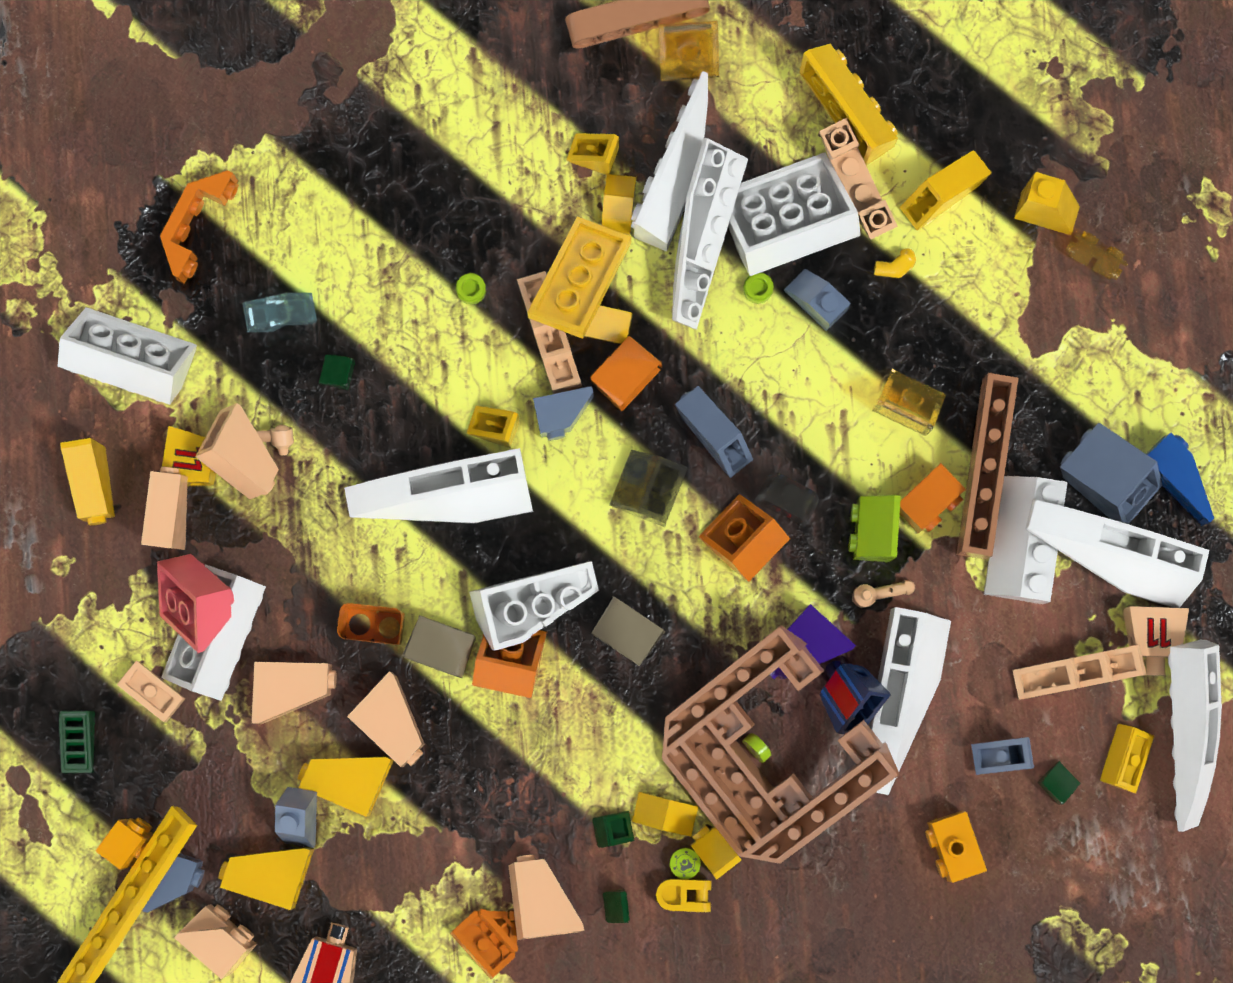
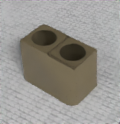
(627, 631)
(439, 646)

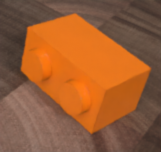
(931, 498)

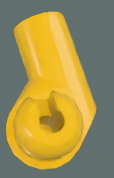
(897, 267)

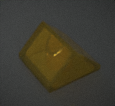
(688, 50)
(909, 403)

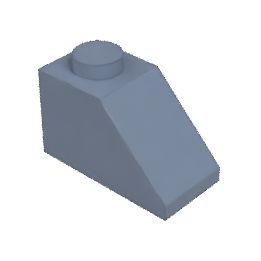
(817, 298)
(561, 411)
(297, 817)
(179, 880)

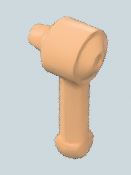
(280, 437)
(866, 595)

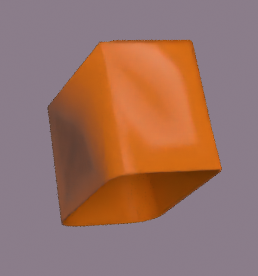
(625, 373)
(348, 610)

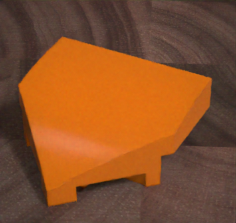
(488, 939)

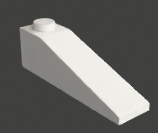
(521, 607)

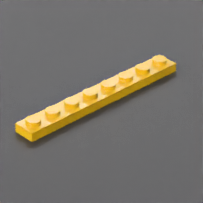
(130, 898)

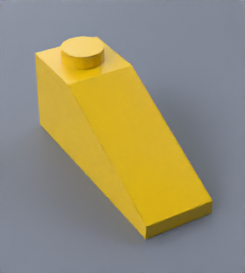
(714, 851)

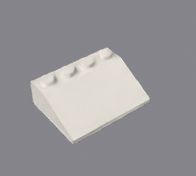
(791, 214)

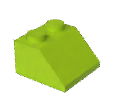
(875, 528)

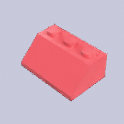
(193, 600)

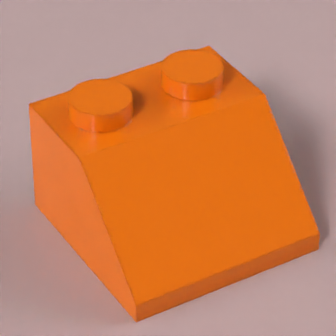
(744, 537)
(510, 668)

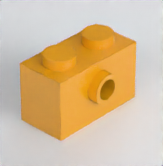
(125, 842)
(955, 846)

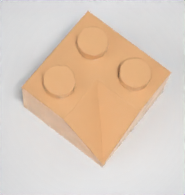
(217, 940)

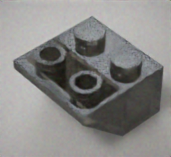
(649, 487)

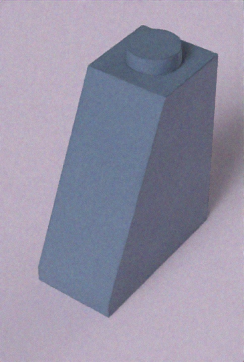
(714, 431)

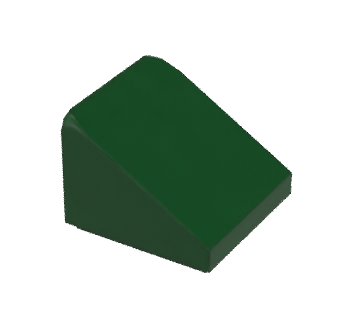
(337, 371)
(1059, 783)
(613, 829)
(616, 906)

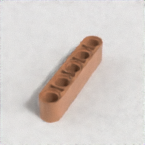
(627, 18)

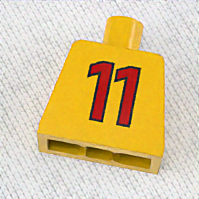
(180, 454)

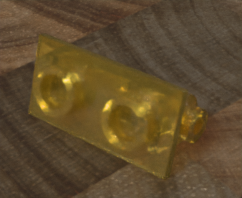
(1107, 259)

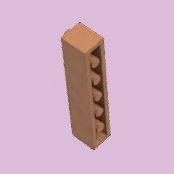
(987, 466)

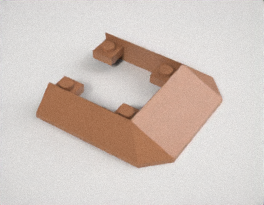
(729, 786)

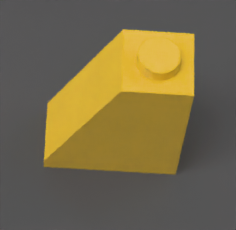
(945, 189)
(1048, 204)
(89, 480)
(347, 781)
(268, 876)

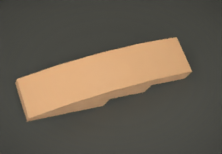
(551, 342)
(1079, 672)

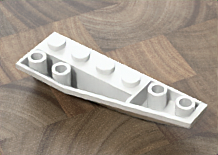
(667, 191)
(704, 227)
(447, 492)
(1122, 554)
(911, 674)
(1195, 726)

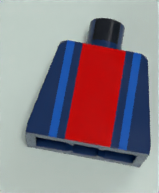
(851, 695)

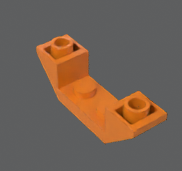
(216, 188)

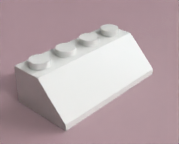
(126, 355)
(1022, 562)
(211, 670)

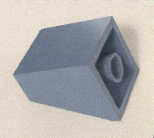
(1112, 473)

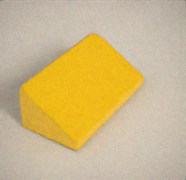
(610, 325)
(1127, 758)

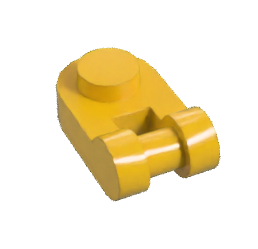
(673, 895)

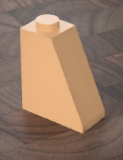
(238, 453)
(166, 510)
(288, 686)
(389, 721)
(540, 901)

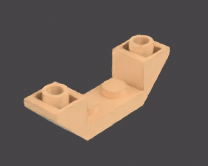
(851, 169)

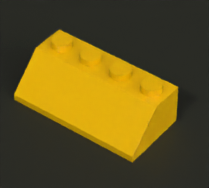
(844, 98)

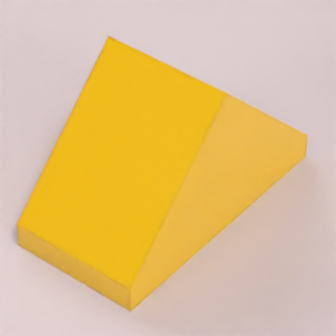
(594, 151)
(618, 203)
(494, 425)
(665, 814)

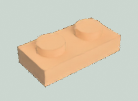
(151, 691)

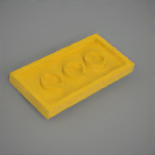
(579, 277)

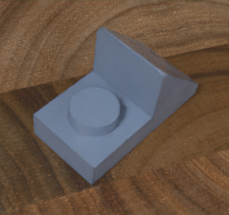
(1002, 756)

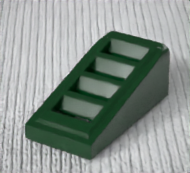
(65, 729)

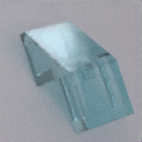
(279, 310)

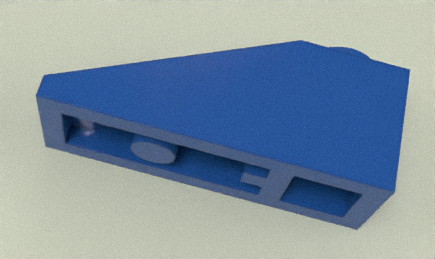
(1181, 476)

